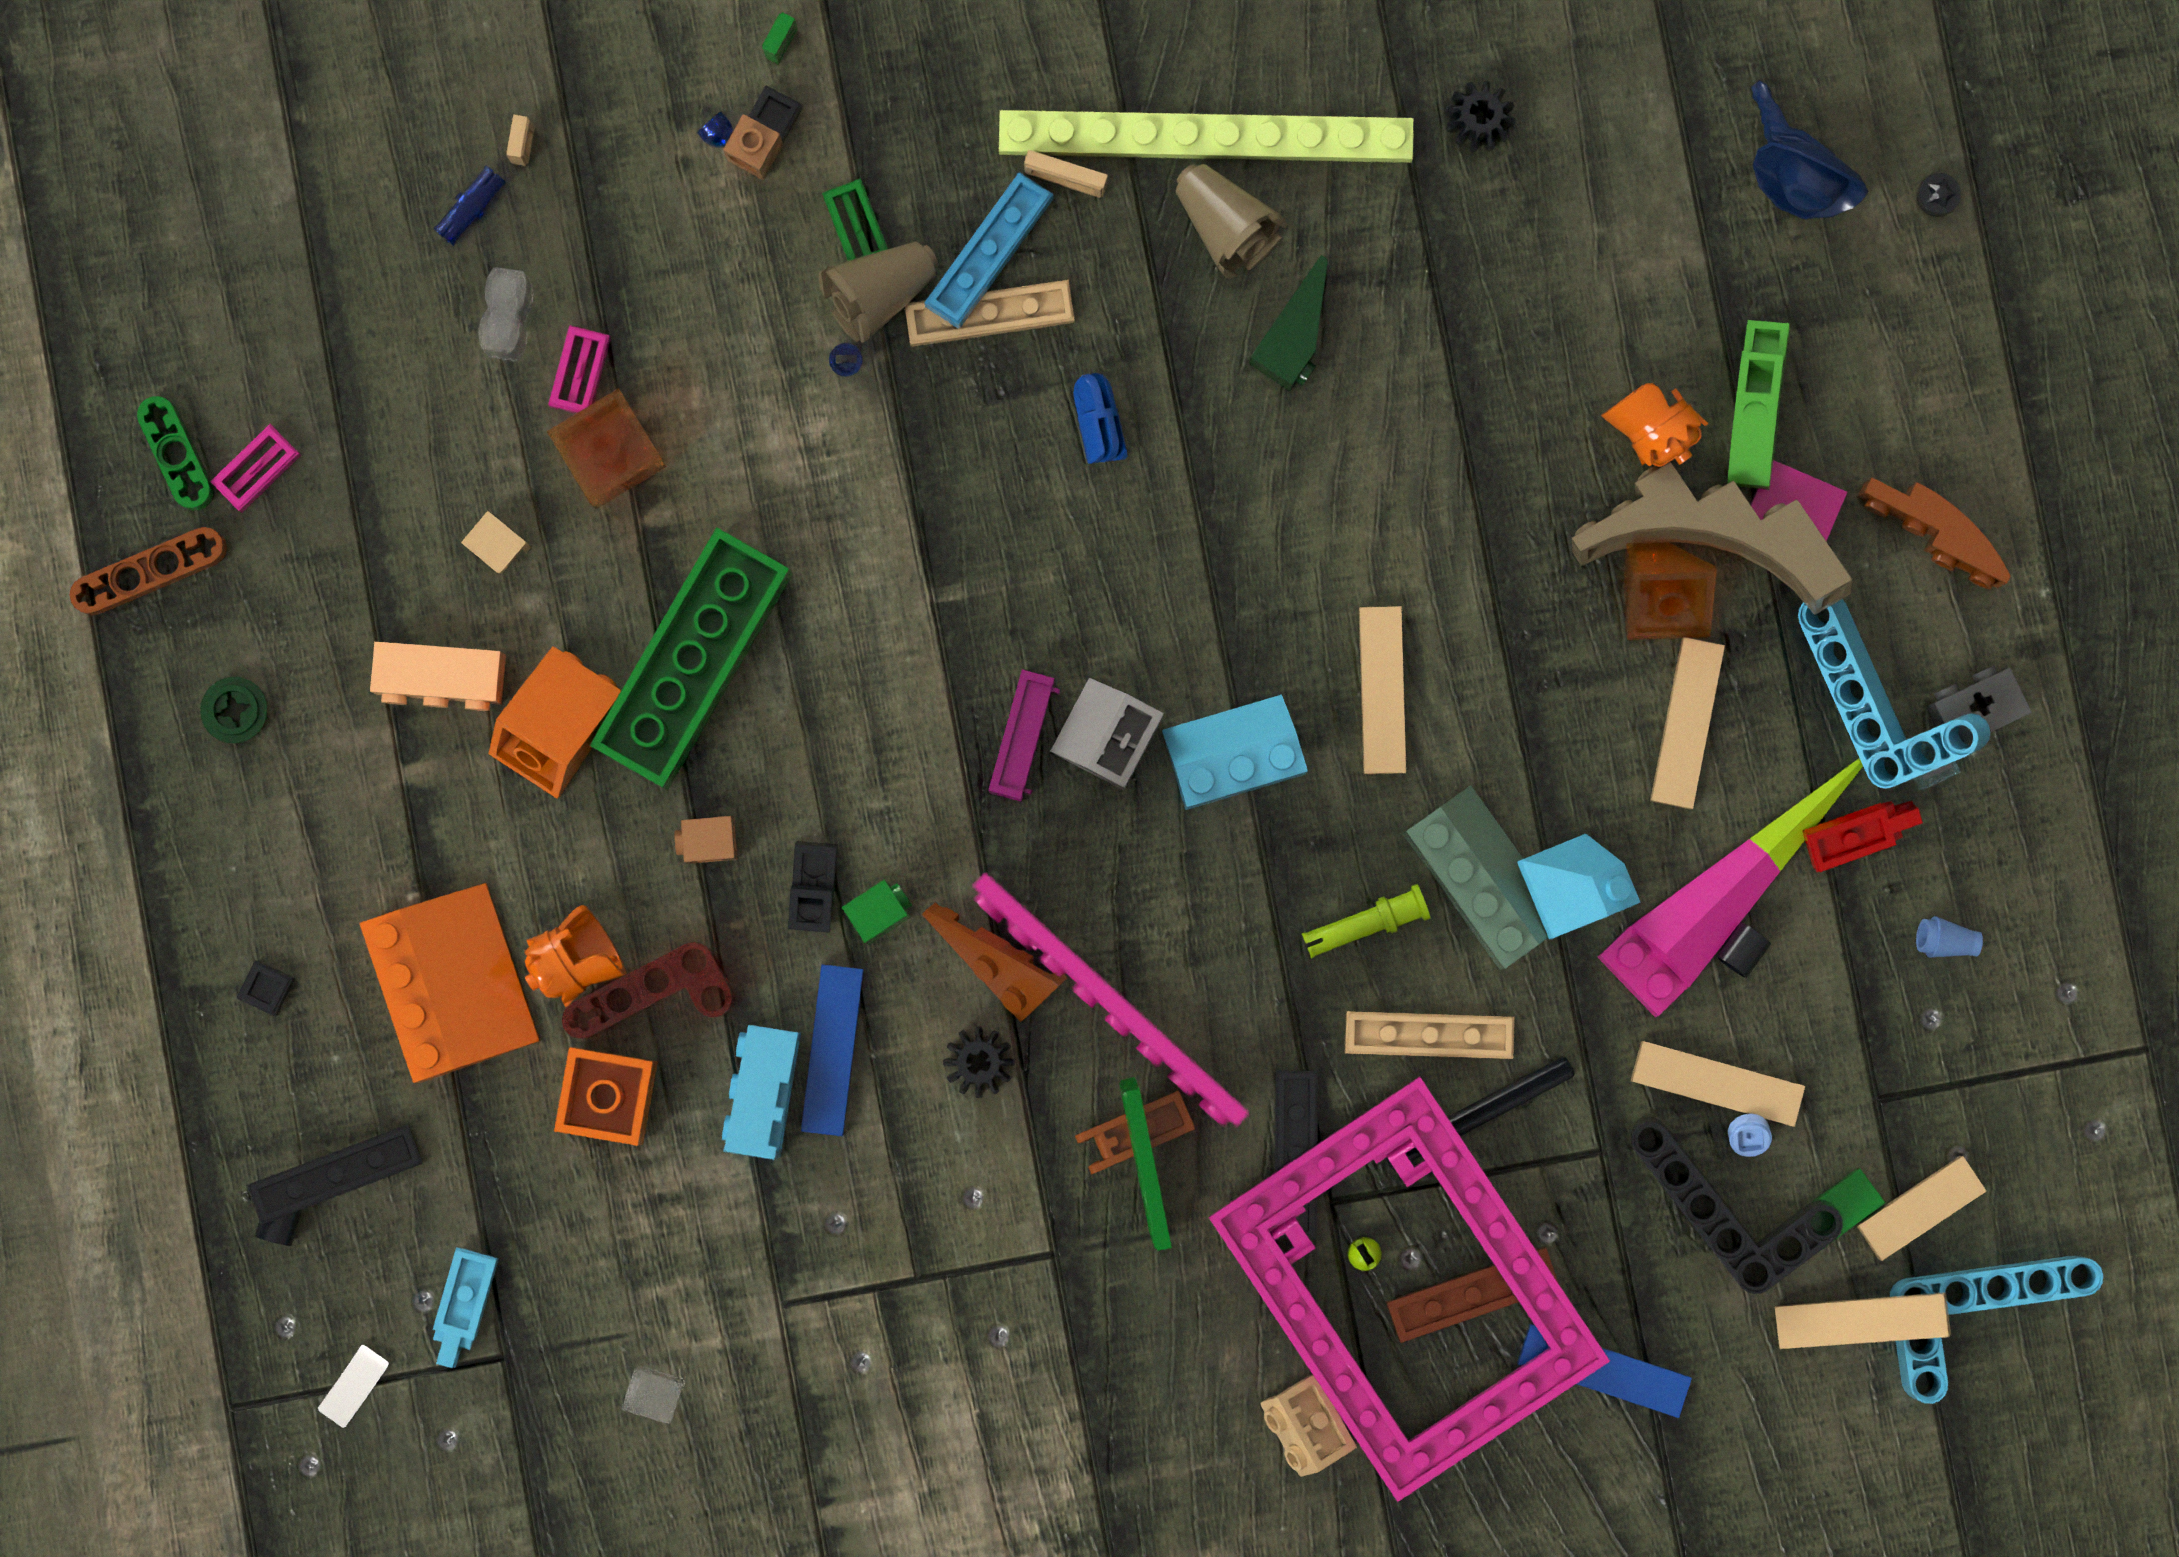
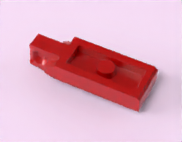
(1859, 833)

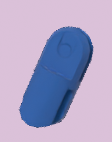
(1099, 419)

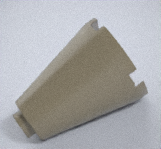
(1228, 219)
(876, 287)

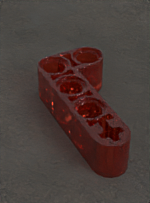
(644, 998)

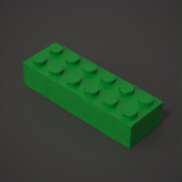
(691, 658)

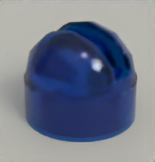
(716, 131)
(845, 368)

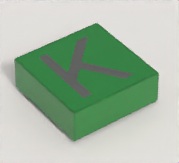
(779, 37)

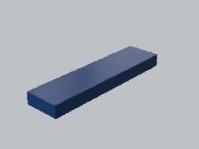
(832, 1050)
(1624, 1378)

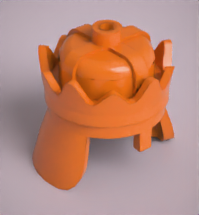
(1654, 428)
(572, 957)

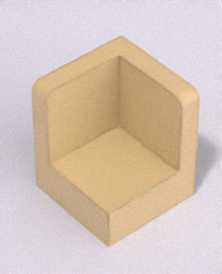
(494, 543)

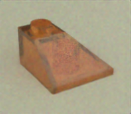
(1667, 592)

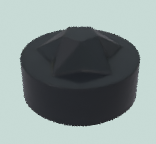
(1938, 195)

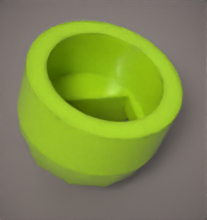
(1356, 1258)

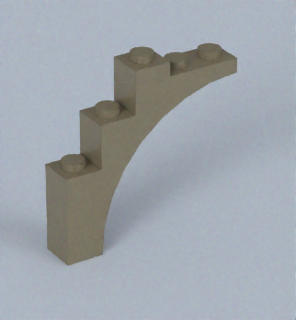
(1723, 518)

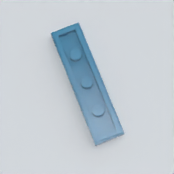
(989, 250)

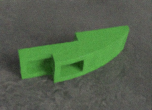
(1758, 404)

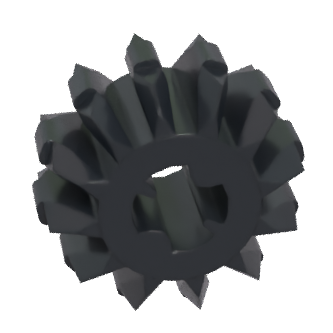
(1493, 110)
(982, 1075)

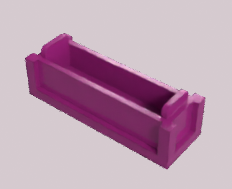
(1022, 735)

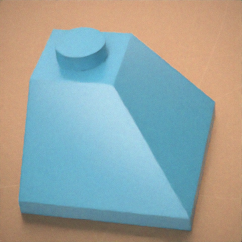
(1576, 884)

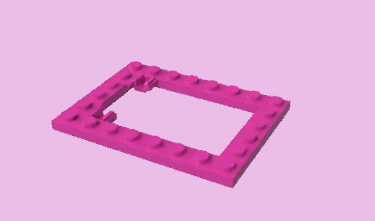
(1093, 989)
(1270, 1210)

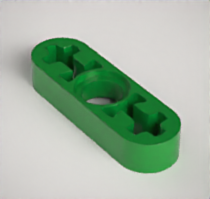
(172, 421)

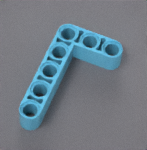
(1876, 705)
(1976, 1298)

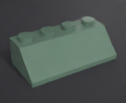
(1479, 875)

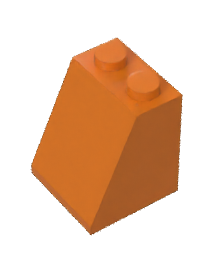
(553, 721)

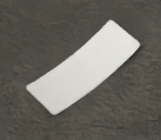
(353, 1386)

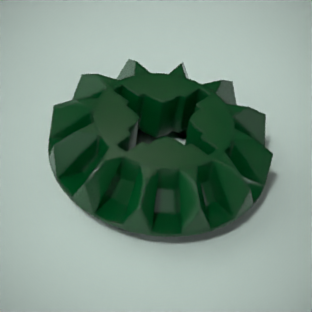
(218, 700)

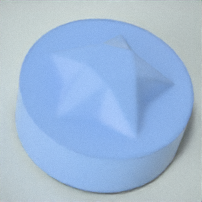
(1749, 1135)

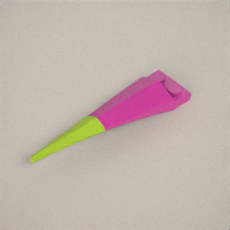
(1682, 934)

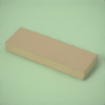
(1921, 1208)

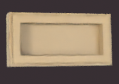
(1065, 174)

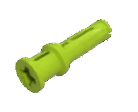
(1386, 915)

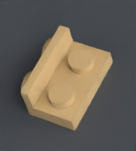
(1307, 1427)

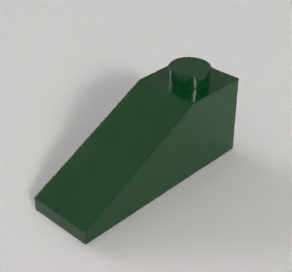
(1292, 339)

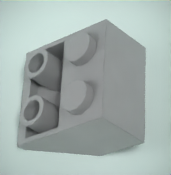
(1107, 733)

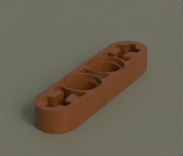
(150, 576)

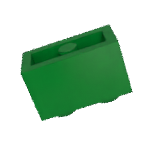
(878, 911)

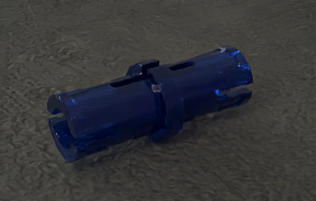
(469, 205)

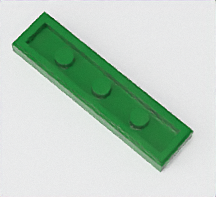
(1145, 1163)

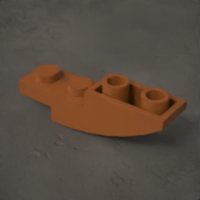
(1953, 538)

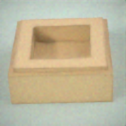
(520, 140)

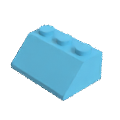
(1234, 752)

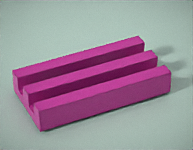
(565, 360)
(267, 479)

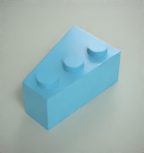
(761, 1092)

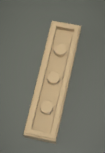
(996, 314)
(1382, 690)
(1687, 723)
(1429, 1035)
(1717, 1083)
(1862, 1320)

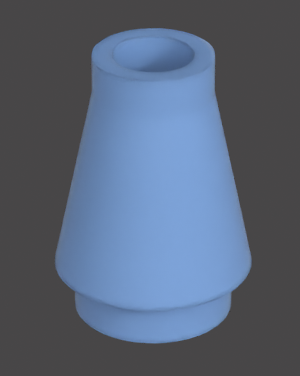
(1946, 939)

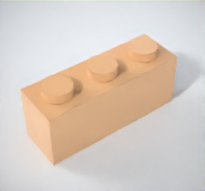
(437, 675)

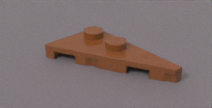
(997, 963)

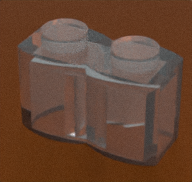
(509, 302)

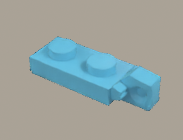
(463, 1303)

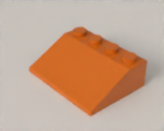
(449, 982)

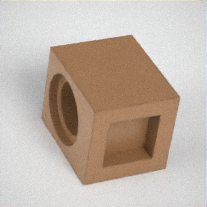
(753, 147)
(707, 840)

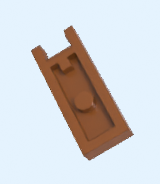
(1165, 1121)

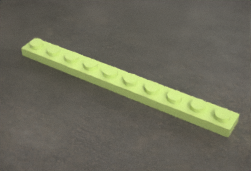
(1206, 136)

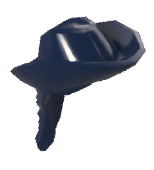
(1799, 170)

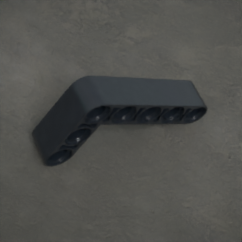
(1723, 1218)

